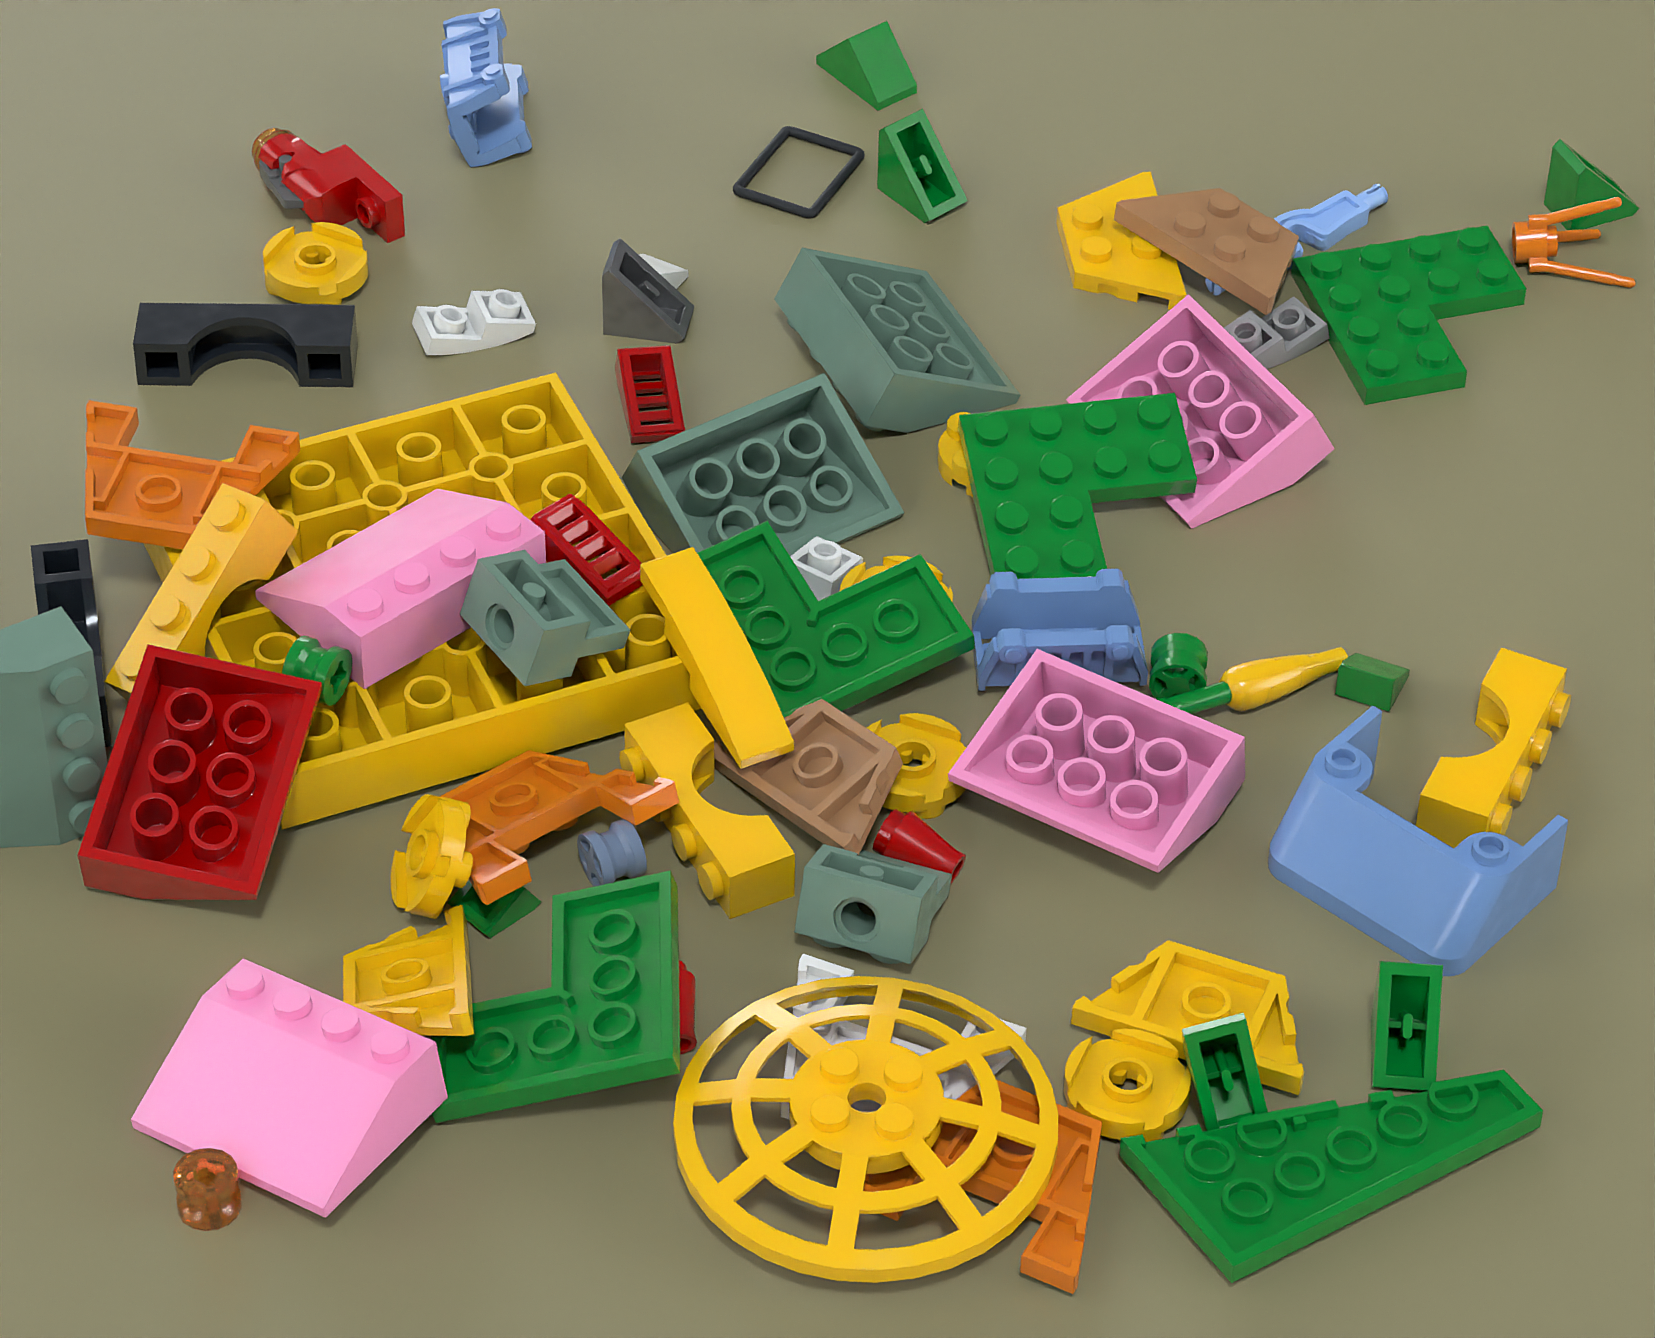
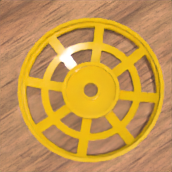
(865, 1141)

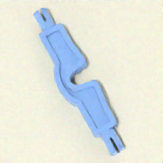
(1327, 221)

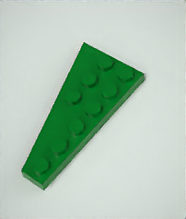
(1318, 1166)

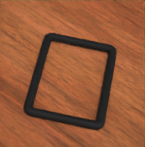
(856, 153)

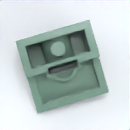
(539, 616)
(897, 891)

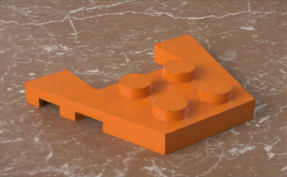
(163, 494)
(540, 796)
(1064, 1207)

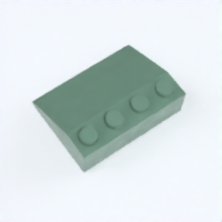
(890, 342)
(770, 461)
(48, 732)

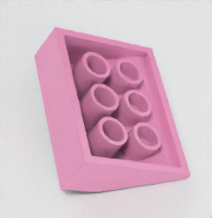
(1238, 419)
(399, 580)
(1103, 762)
(291, 1086)

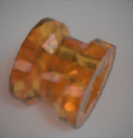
(206, 1206)

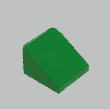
(1370, 681)
(497, 915)

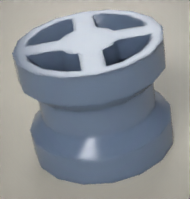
(612, 853)

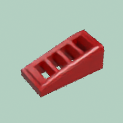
(649, 364)
(573, 521)

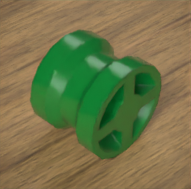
(313, 662)
(1177, 665)

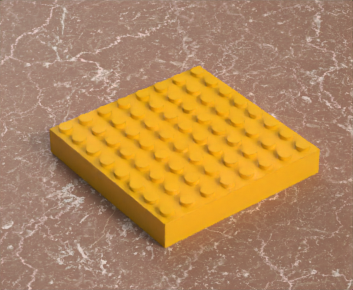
(458, 703)

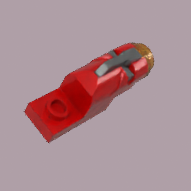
(329, 184)

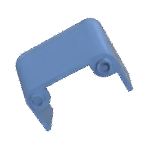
(1396, 878)

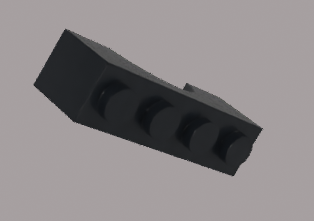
(186, 339)
(66, 580)

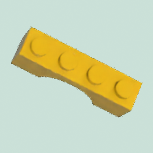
(232, 544)
(1516, 709)
(736, 856)

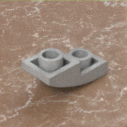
(1280, 334)

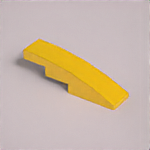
(718, 657)

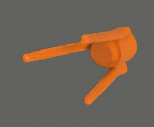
(1536, 241)

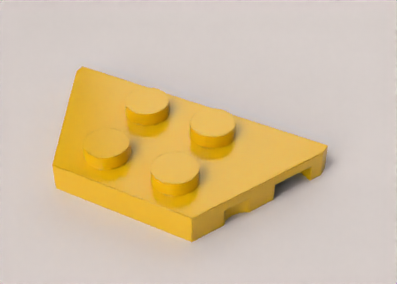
(1109, 256)
(416, 979)
(1192, 987)

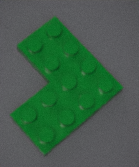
(1387, 305)
(1046, 466)
(844, 643)
(599, 1023)

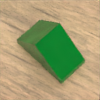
(871, 66)
(916, 168)
(1577, 182)
(1406, 1025)
(1223, 1071)

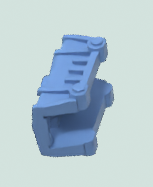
(481, 91)
(1072, 618)

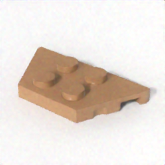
(1217, 239)
(829, 781)

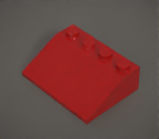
(197, 779)

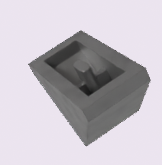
(640, 300)

